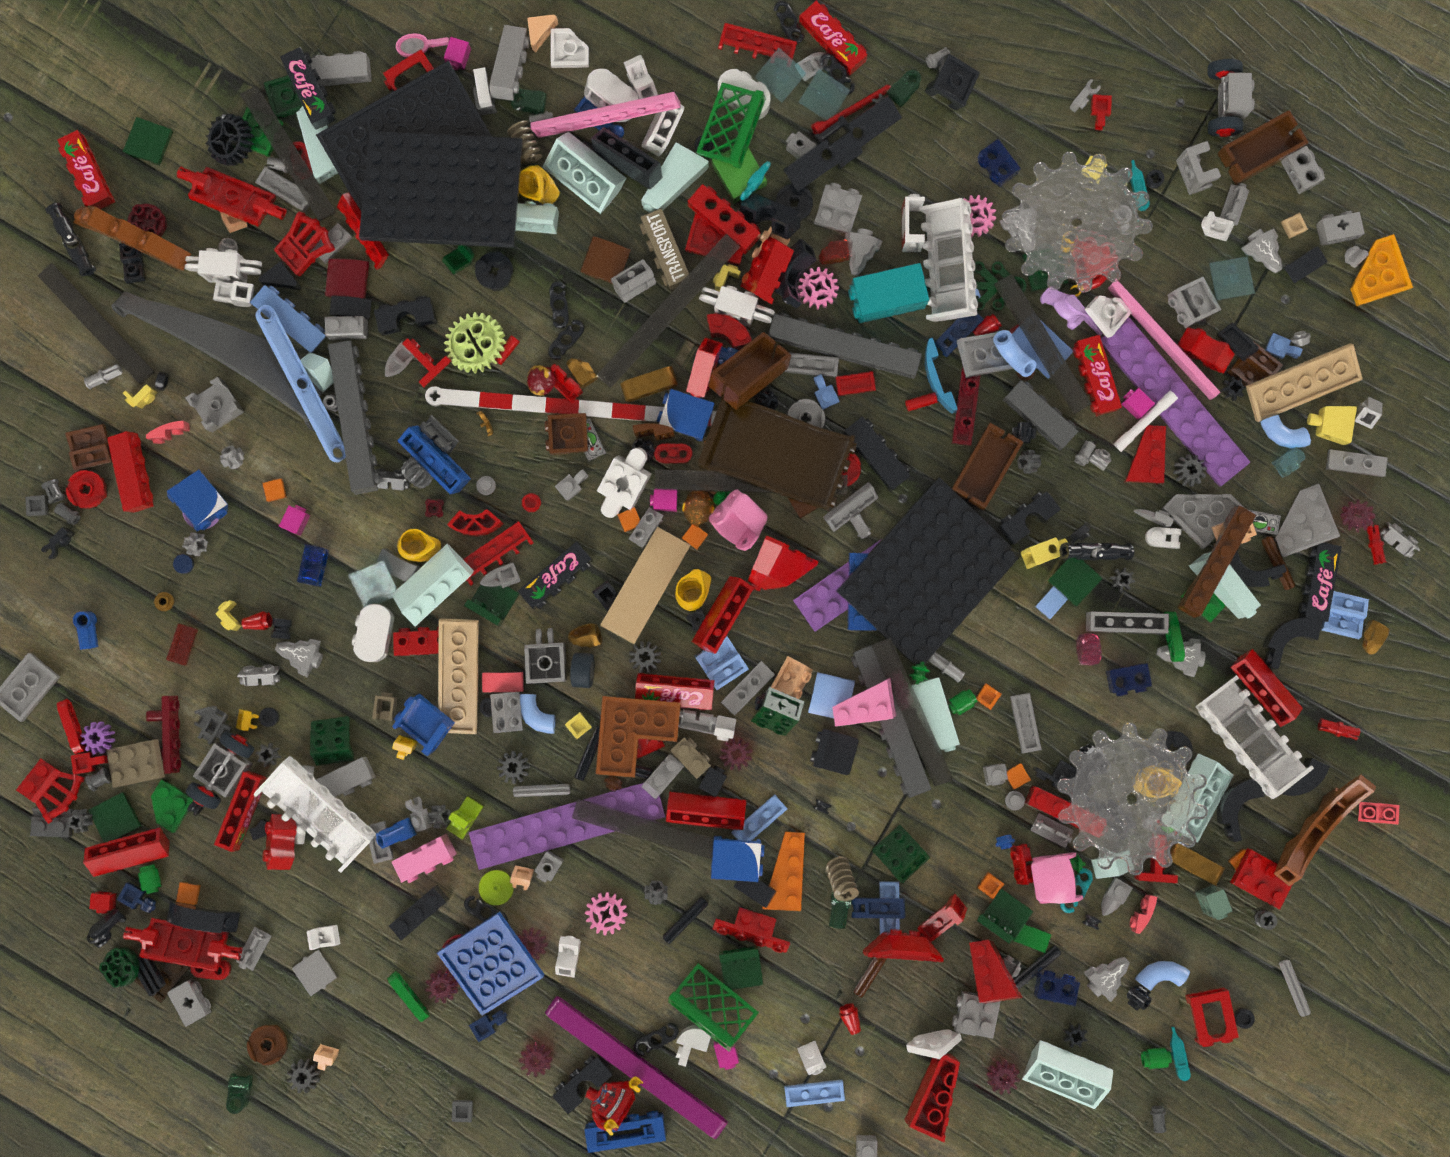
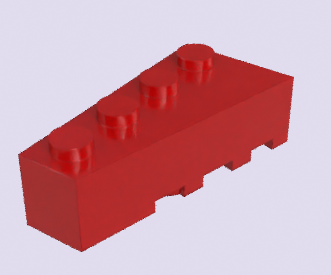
(934, 1097)

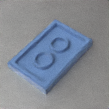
(1025, 345)

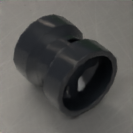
(281, 628)

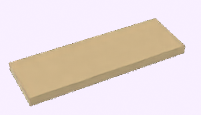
(1304, 382)
(645, 585)
(459, 673)

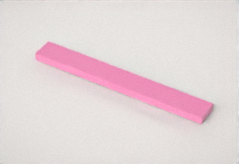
(605, 115)
(1165, 341)

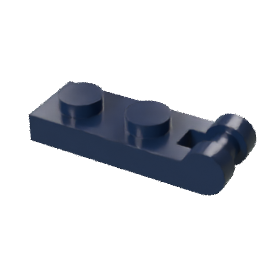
(959, 329)
(879, 908)

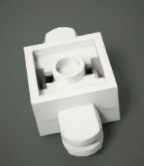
(222, 266)
(737, 305)
(624, 482)

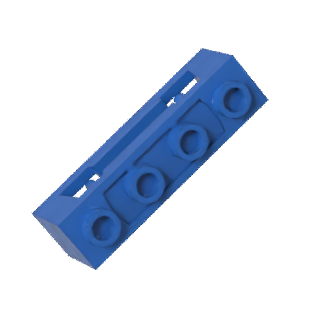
(434, 460)
(656, 1120)

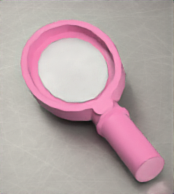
(413, 42)

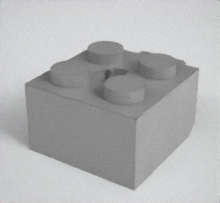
(536, 654)

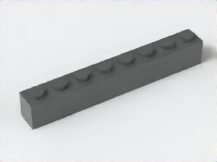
(845, 346)
(353, 418)
(893, 730)

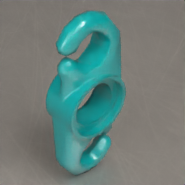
(755, 180)
(1084, 886)

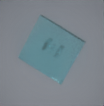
(780, 75)
(824, 95)
(1232, 278)
(373, 584)

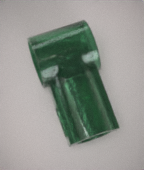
(838, 913)

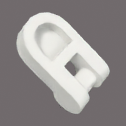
(1157, 537)

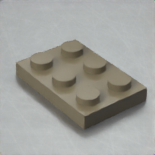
(135, 763)

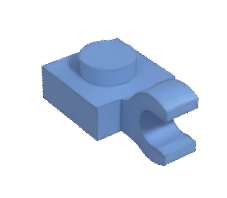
(1279, 346)
(825, 395)

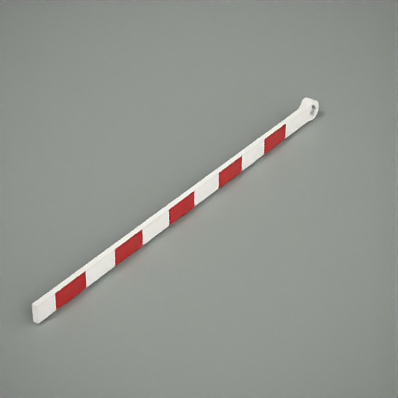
(545, 405)

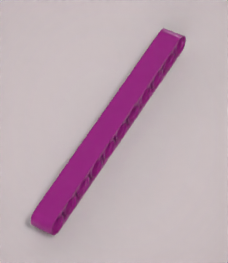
(636, 1066)

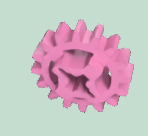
(981, 220)
(825, 291)
(594, 908)

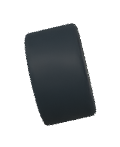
(582, 670)

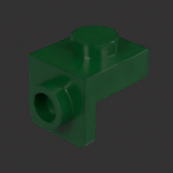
(458, 259)

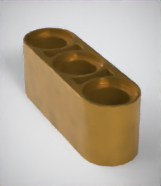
(649, 384)
(1196, 864)

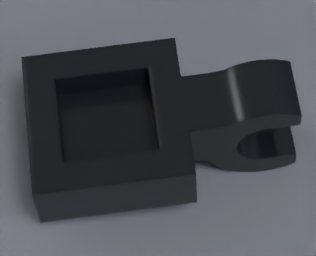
(1081, 533)
(60, 539)

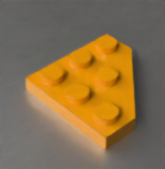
(1381, 273)

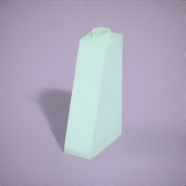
(319, 160)
(678, 173)
(1231, 590)
(937, 713)

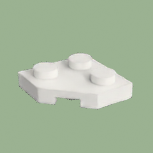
(568, 50)
(1108, 313)
(934, 1044)

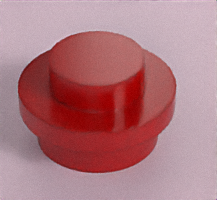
(531, 502)

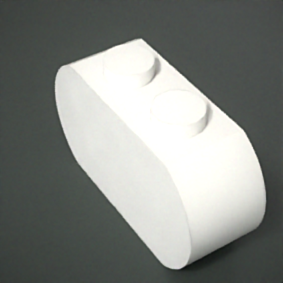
(743, 80)
(607, 89)
(661, 130)
(373, 633)

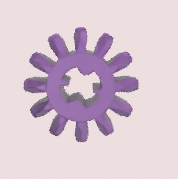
(101, 731)

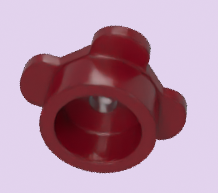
(429, 508)

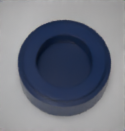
(183, 564)

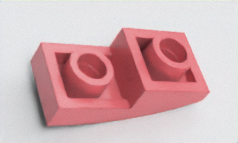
(164, 432)
(502, 682)
(1378, 813)
(1140, 920)

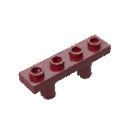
(966, 409)
(170, 732)

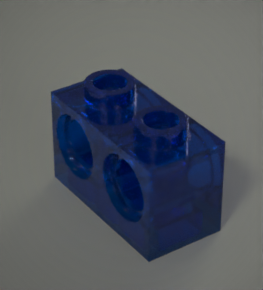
(1003, 160)
(313, 565)
(1128, 676)
(1055, 992)

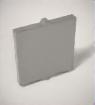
(314, 972)

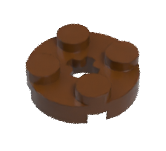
(257, 1039)

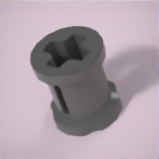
(53, 491)
(98, 779)
(1271, 919)

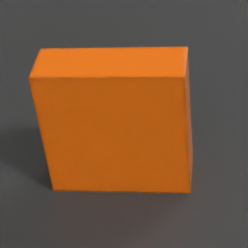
(274, 490)
(629, 519)
(695, 536)
(988, 696)
(1017, 776)
(990, 885)
(188, 893)

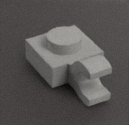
(1081, 100)
(570, 486)
(420, 816)

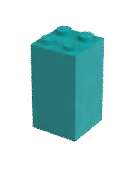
(888, 293)

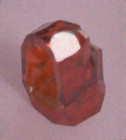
(835, 252)

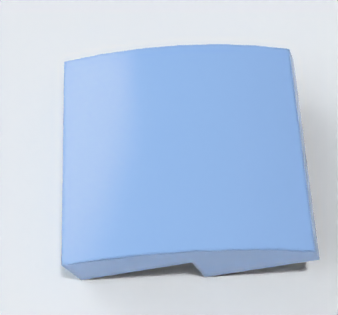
(1346, 615)
(723, 665)
(828, 692)

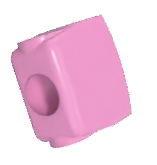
(739, 520)
(1054, 879)

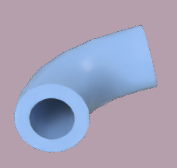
(1013, 353)
(1284, 436)
(534, 717)
(1162, 971)

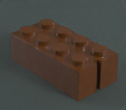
(1262, 147)
(749, 370)
(986, 466)

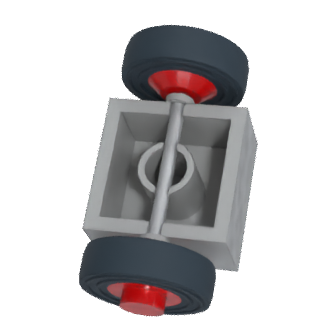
(1233, 97)
(221, 770)

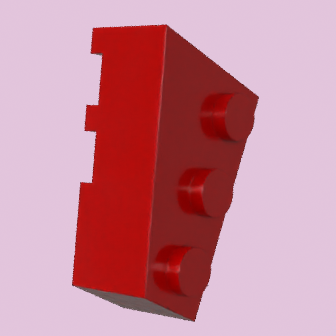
(767, 268)
(991, 974)

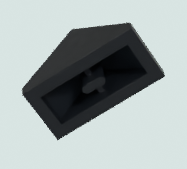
(279, 277)
(605, 594)

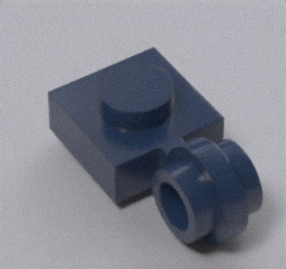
(132, 896)
(484, 1026)

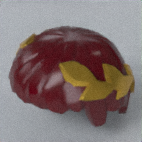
(540, 380)

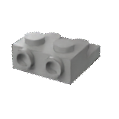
(838, 208)
(1193, 302)
(975, 1017)

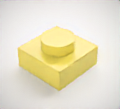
(578, 725)

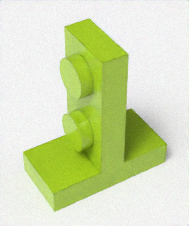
(464, 817)

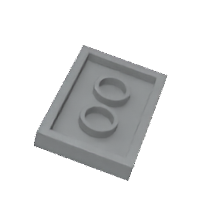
(981, 355)
(26, 687)

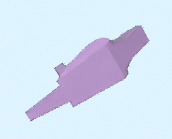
(1068, 308)

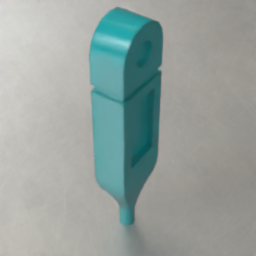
(1138, 183)
(1179, 1056)

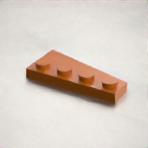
(788, 873)

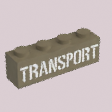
(665, 248)

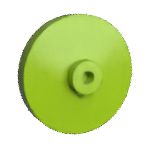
(496, 887)

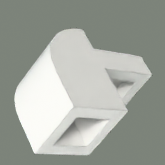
(639, 77)
(235, 293)
(567, 956)
(691, 1038)

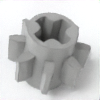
(232, 457)
(195, 544)

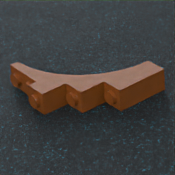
(131, 235)
(1318, 826)

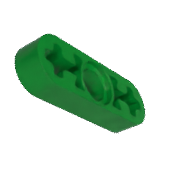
(1174, 638)
(408, 996)

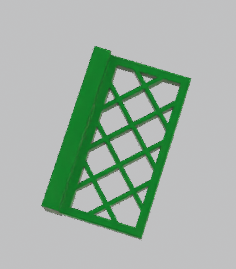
(747, 125)
(699, 1017)

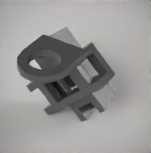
(217, 727)

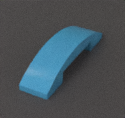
(947, 399)

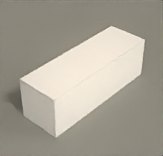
(482, 87)

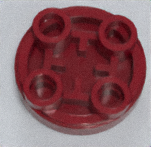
(148, 218)

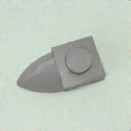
(812, 64)
(398, 360)
(1161, 517)
(501, 576)
(1115, 896)

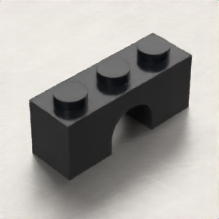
(784, 219)
(389, 316)
(1042, 506)
(419, 912)
(594, 1070)

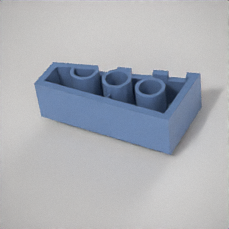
(294, 323)

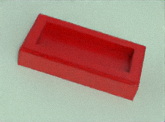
(855, 383)

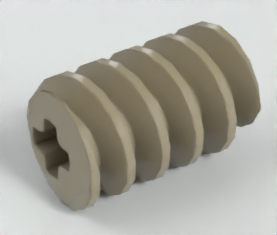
(529, 153)
(841, 879)

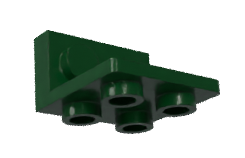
(493, 602)
(778, 712)
(331, 741)
(901, 854)
(1005, 916)
(741, 967)

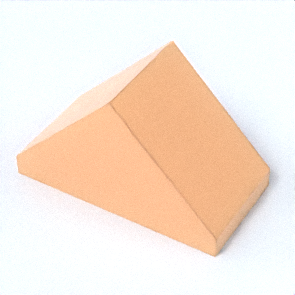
(540, 29)

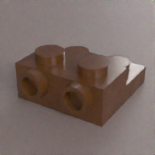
(566, 433)

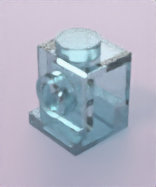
(1289, 461)

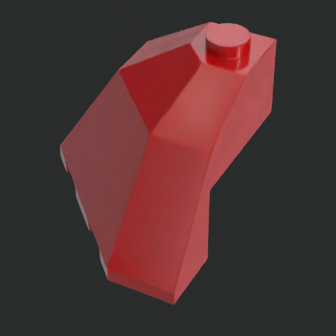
(778, 566)

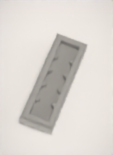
(282, 188)
(1356, 463)
(851, 507)
(747, 688)
(1025, 723)

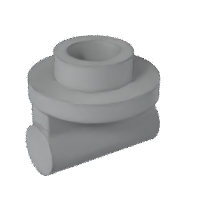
(1355, 256)
(1100, 458)

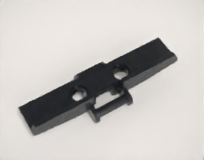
(846, 148)

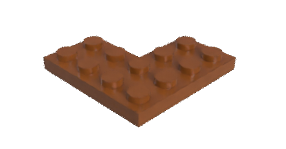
(627, 721)

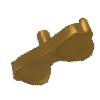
(486, 423)

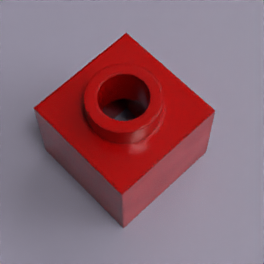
(103, 901)

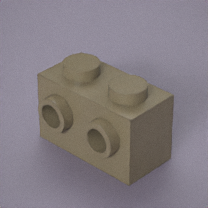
(690, 757)

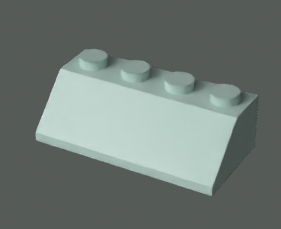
(583, 172)
(537, 218)
(431, 584)
(1210, 795)
(1068, 1074)

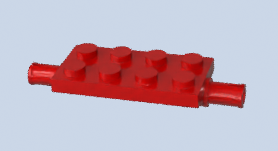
(231, 195)
(182, 946)

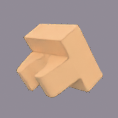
(521, 876)
(325, 1056)

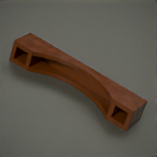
(1228, 542)

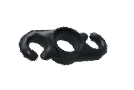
(788, 14)
(836, 65)
(563, 312)
(557, 342)
(477, 910)
(646, 1039)

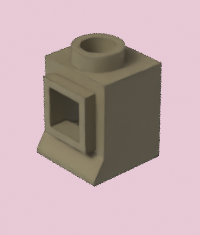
(378, 713)

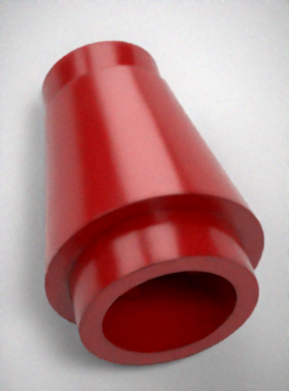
(988, 325)
(258, 621)
(850, 1017)

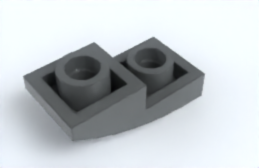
(397, 565)

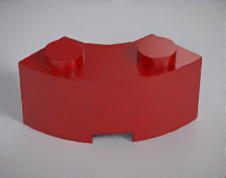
(729, 330)
(1200, 346)
(475, 525)
(279, 843)

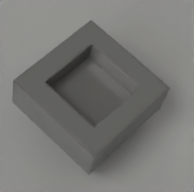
(36, 505)
(462, 1110)

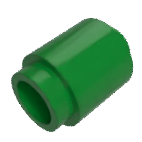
(962, 702)
(149, 878)
(1156, 1058)

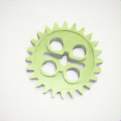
(490, 333)

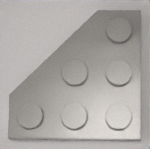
(1199, 513)
(1307, 522)

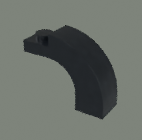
(801, 259)
(1256, 578)
(1284, 632)
(1310, 780)
(1231, 803)
(202, 919)

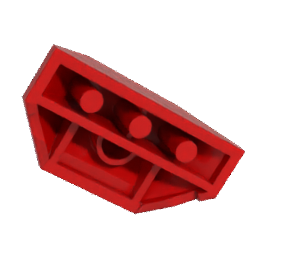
(903, 946)

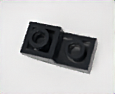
(132, 264)
(1305, 264)
(350, 306)

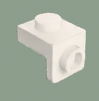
(1217, 227)
(724, 728)
(323, 937)
(812, 1058)

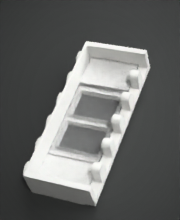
(950, 260)
(1253, 739)
(316, 812)

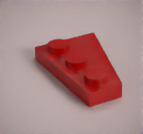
(1149, 459)

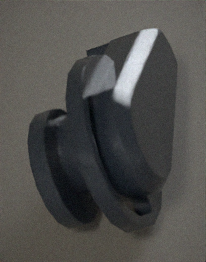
(101, 932)

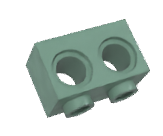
(1214, 902)

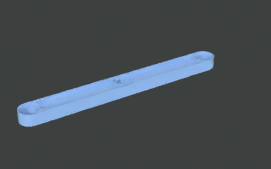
(294, 371)

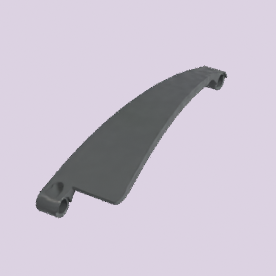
(233, 347)

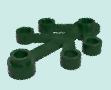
(990, 284)

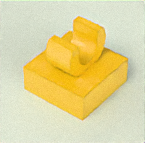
(244, 720)
(404, 746)

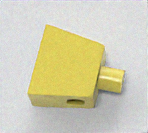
(1334, 423)
(1042, 552)

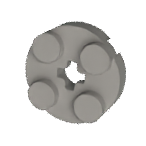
(810, 408)

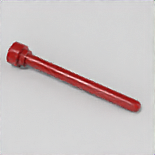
(819, 127)

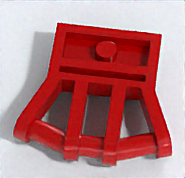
(294, 252)
(39, 783)

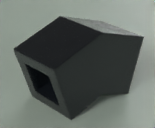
(259, 831)

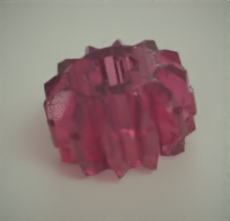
(1359, 509)
(1088, 649)
(739, 759)
(533, 938)
(447, 992)
(530, 1064)
(999, 1071)

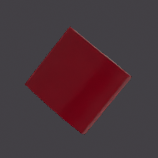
(347, 278)

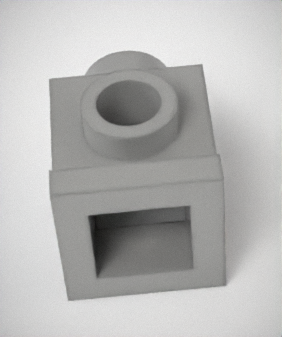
(796, 150)
(1369, 412)
(995, 774)
(548, 859)

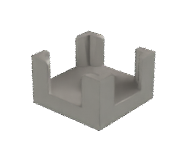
(1191, 171)
(215, 405)

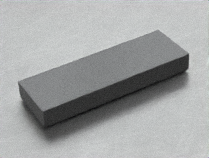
(813, 365)

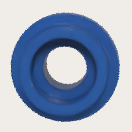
(1005, 842)

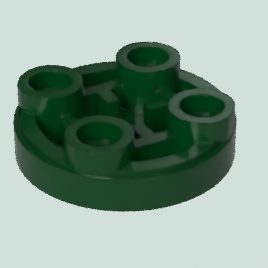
(120, 967)

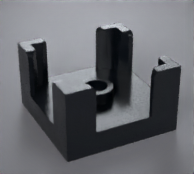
(953, 81)

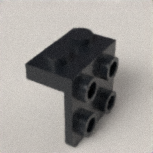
(834, 751)

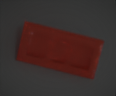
(182, 644)

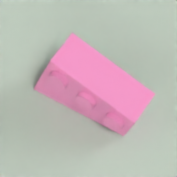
(868, 706)
(424, 859)

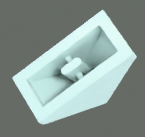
(318, 370)
(1118, 868)

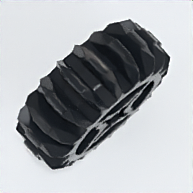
(224, 134)

